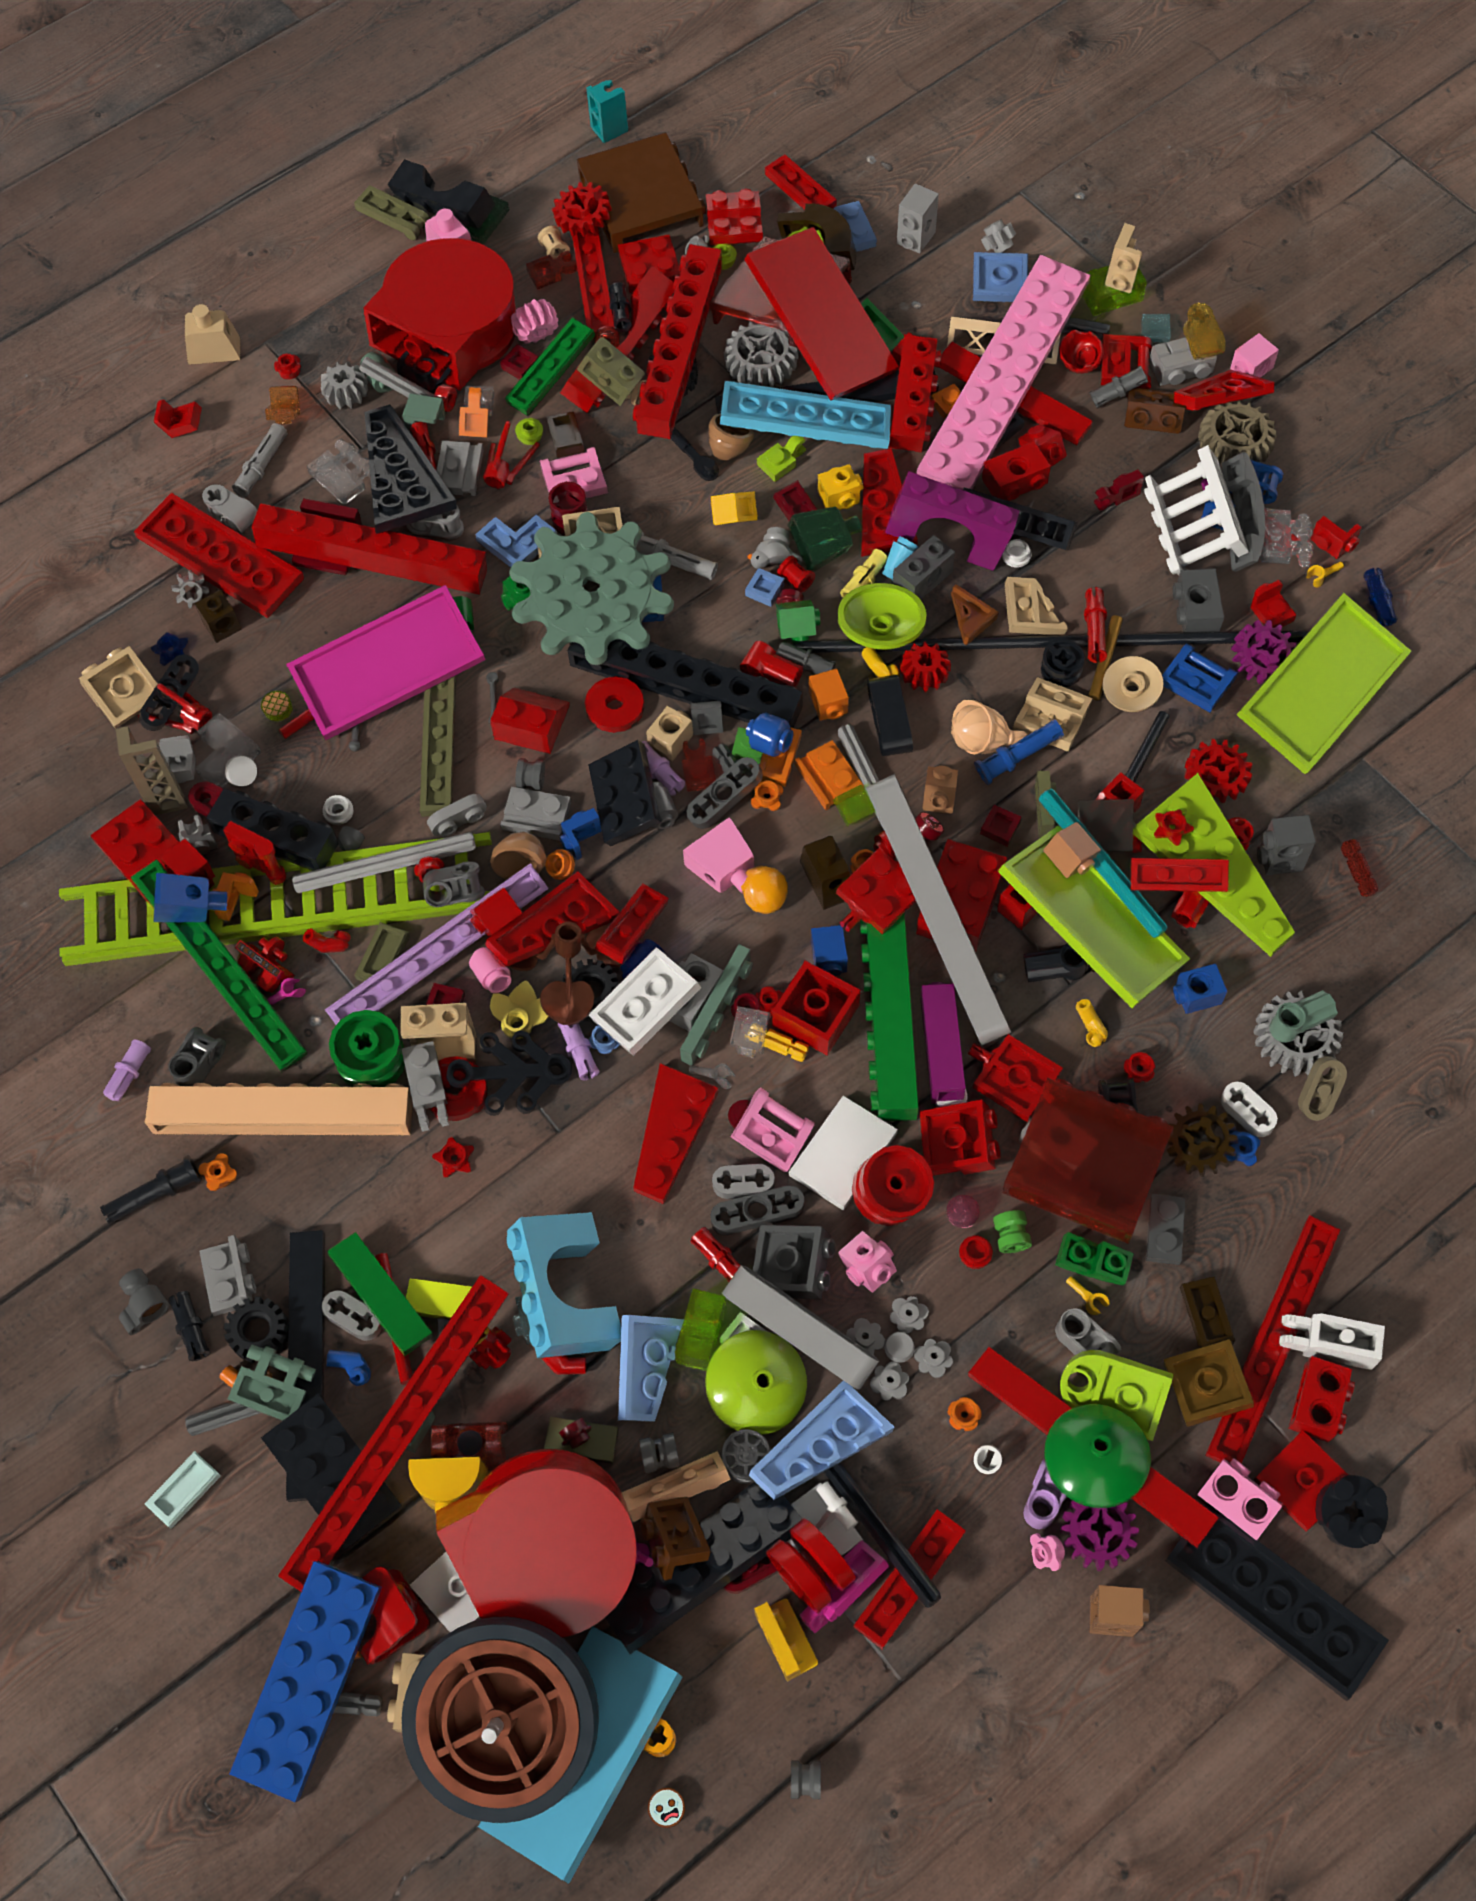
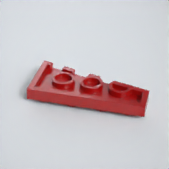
(880, 493)
(531, 931)
(673, 1123)

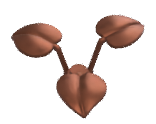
(568, 1001)

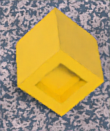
(734, 508)

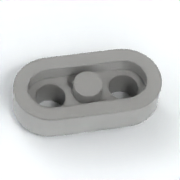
(448, 819)

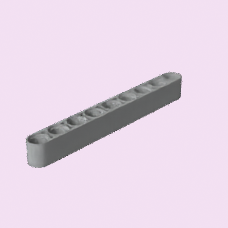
(938, 910)

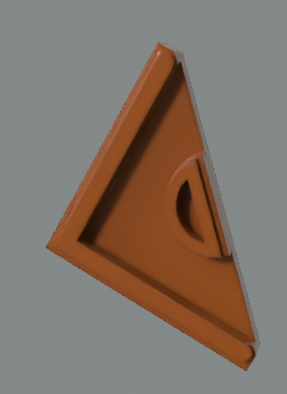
(971, 614)

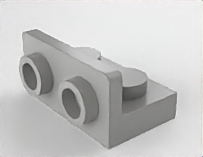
(227, 1275)

